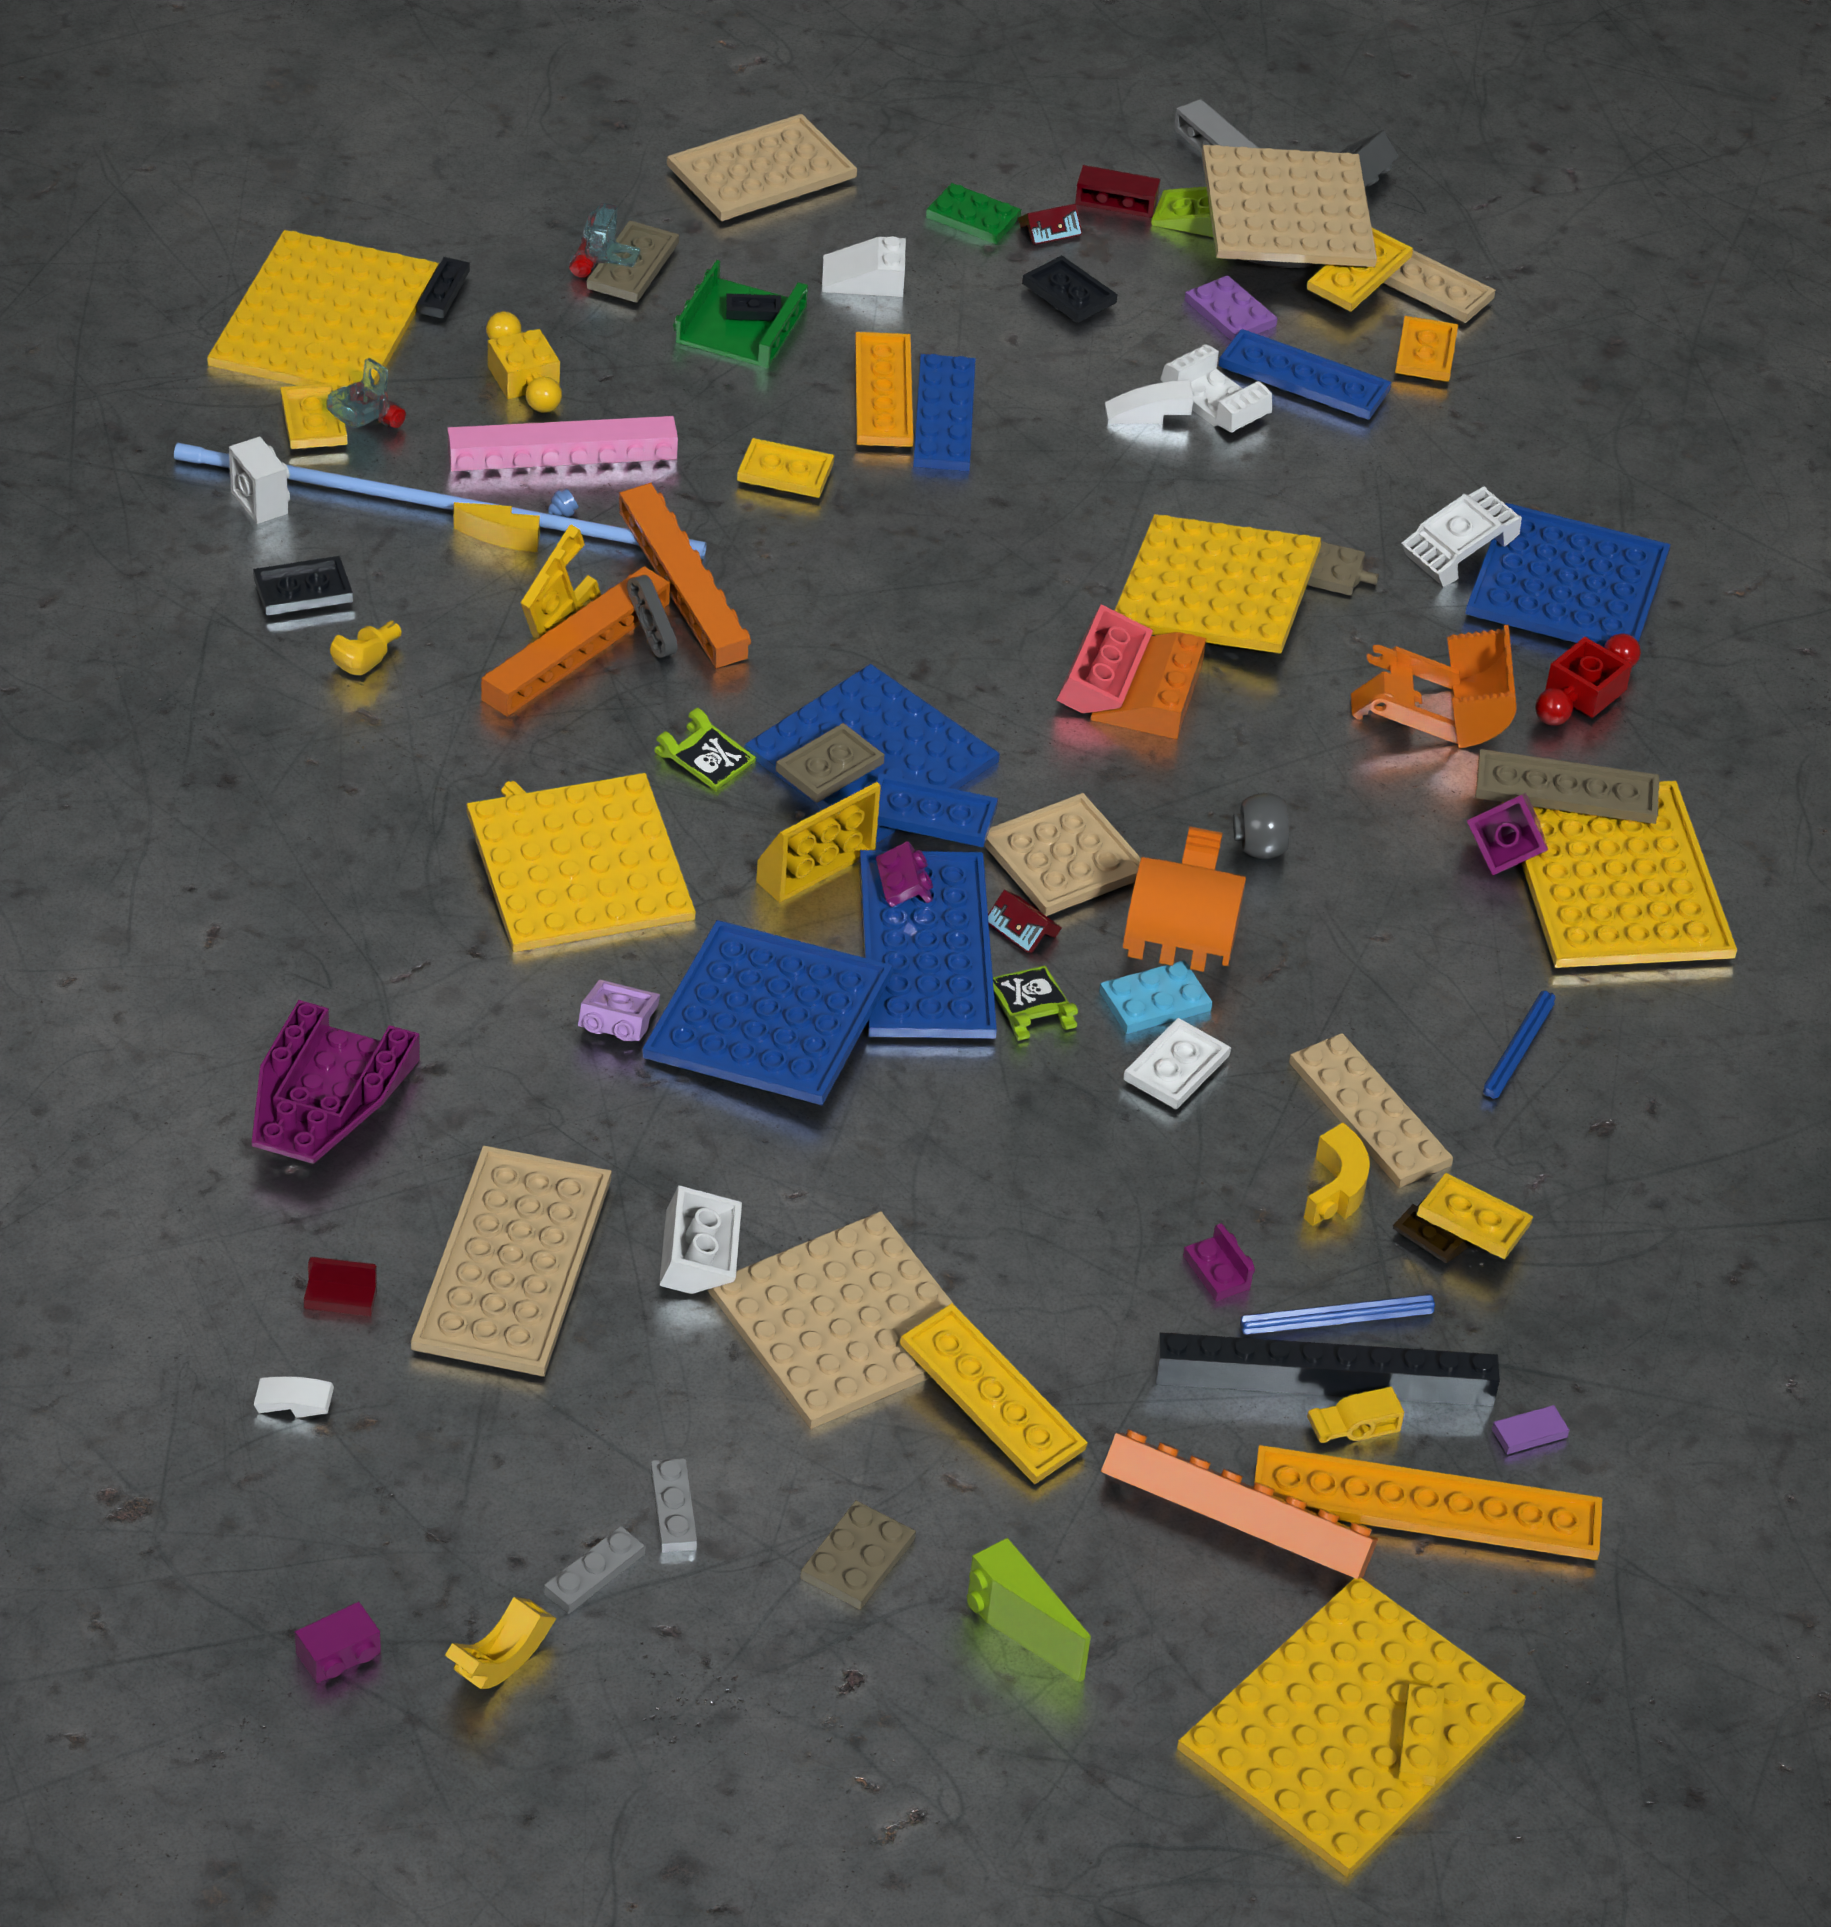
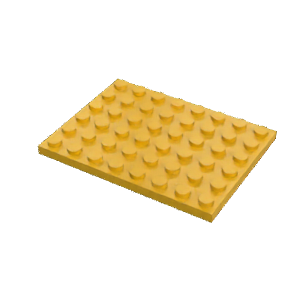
(322, 312)
(1626, 889)
(1323, 1724)

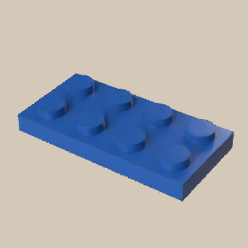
(935, 810)

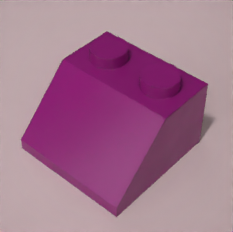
(1508, 834)

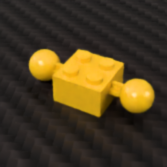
(523, 362)

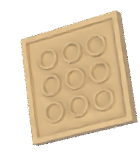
(1063, 854)

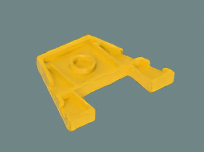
(552, 593)

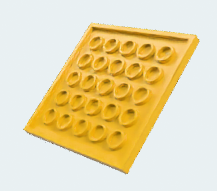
(1219, 582)
(580, 862)

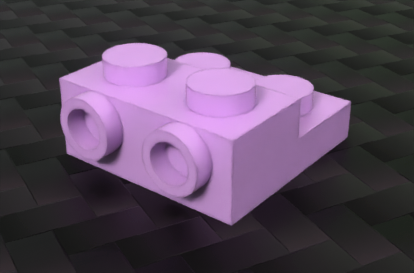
(617, 1010)

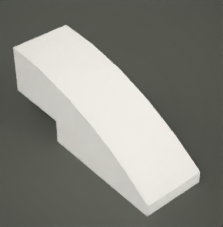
(1150, 403)

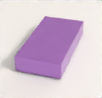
(1530, 1429)

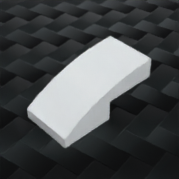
(299, 1394)

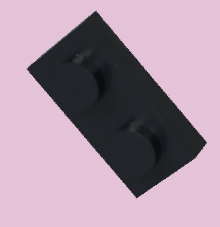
(752, 306)

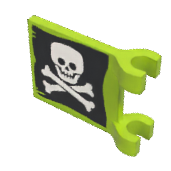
(706, 753)
(1031, 996)

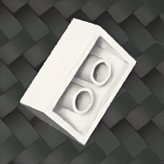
(699, 1241)

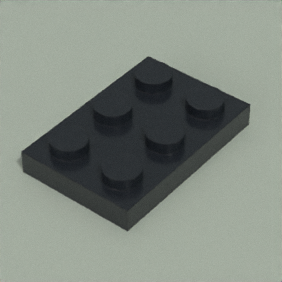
(1069, 289)
(303, 585)

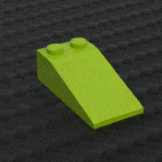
(1184, 211)
(1026, 1609)

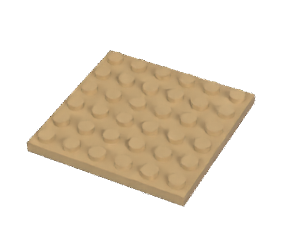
(1288, 206)
(834, 1317)

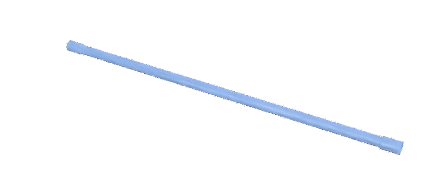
(200, 455)

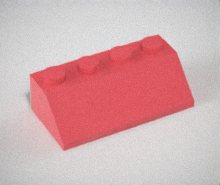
(1104, 662)

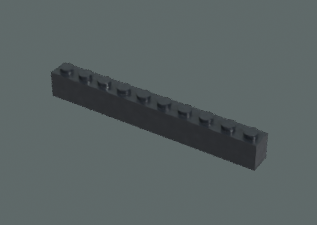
(1326, 1369)

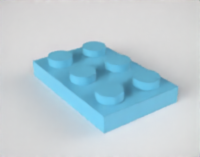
(1155, 997)

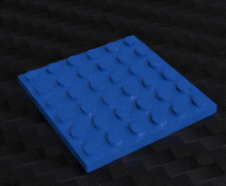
(1569, 579)
(909, 732)
(768, 1012)

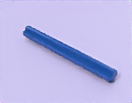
(1519, 1044)

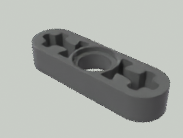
(652, 616)

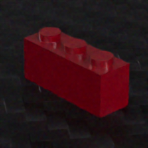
(1117, 191)

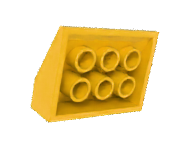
(820, 845)

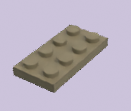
(632, 282)

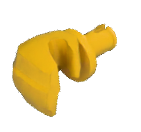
(365, 653)

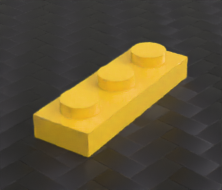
(1421, 1734)

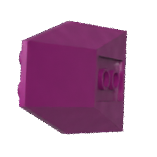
(325, 1082)

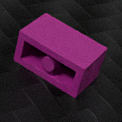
(338, 1642)

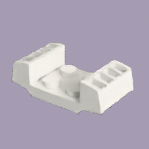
(1214, 394)
(1459, 532)

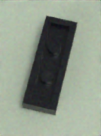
(443, 287)

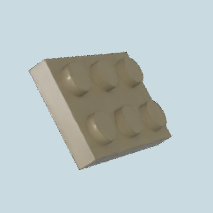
(830, 762)
(858, 1555)

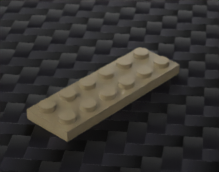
(1568, 786)

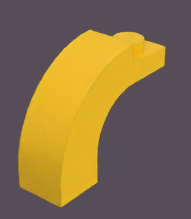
(1349, 1162)
(505, 1647)

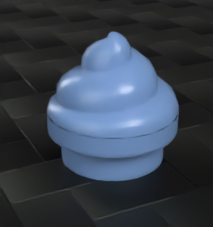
(562, 504)

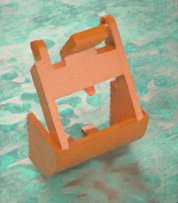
(1478, 676)
(1186, 904)

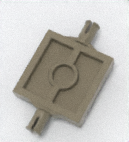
(1340, 569)

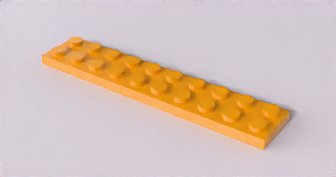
(1436, 1502)

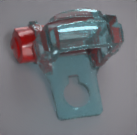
(600, 243)
(366, 402)

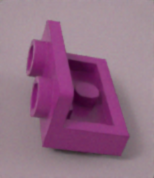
(904, 874)

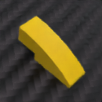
(498, 525)

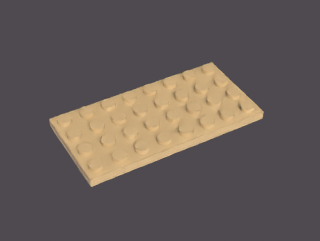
(512, 1261)

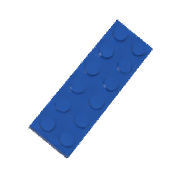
(1305, 374)
(944, 412)

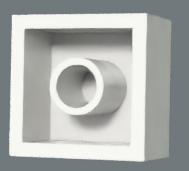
(259, 479)

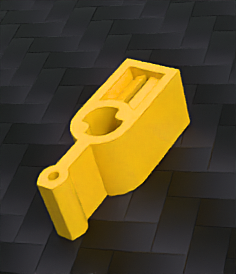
(1359, 1416)

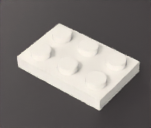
(1177, 1063)

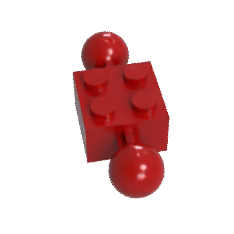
(1587, 678)

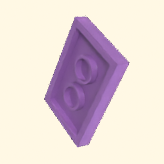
(1230, 307)

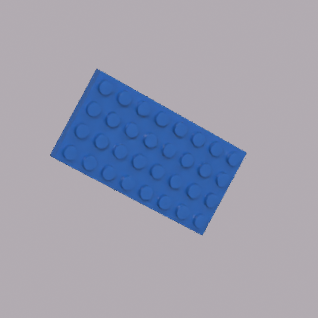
(936, 951)

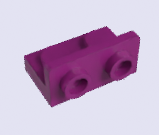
(1220, 1264)

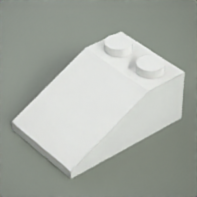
(866, 268)

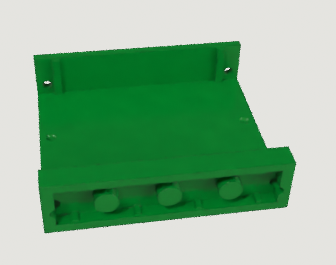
(751, 341)

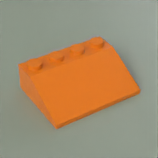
(1160, 686)

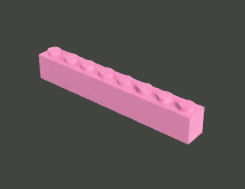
(562, 443)

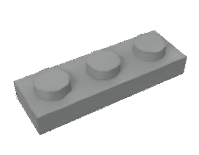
(673, 1505)
(594, 1569)

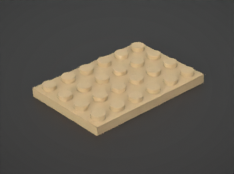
(761, 167)

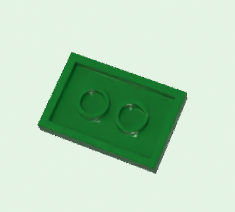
(973, 213)

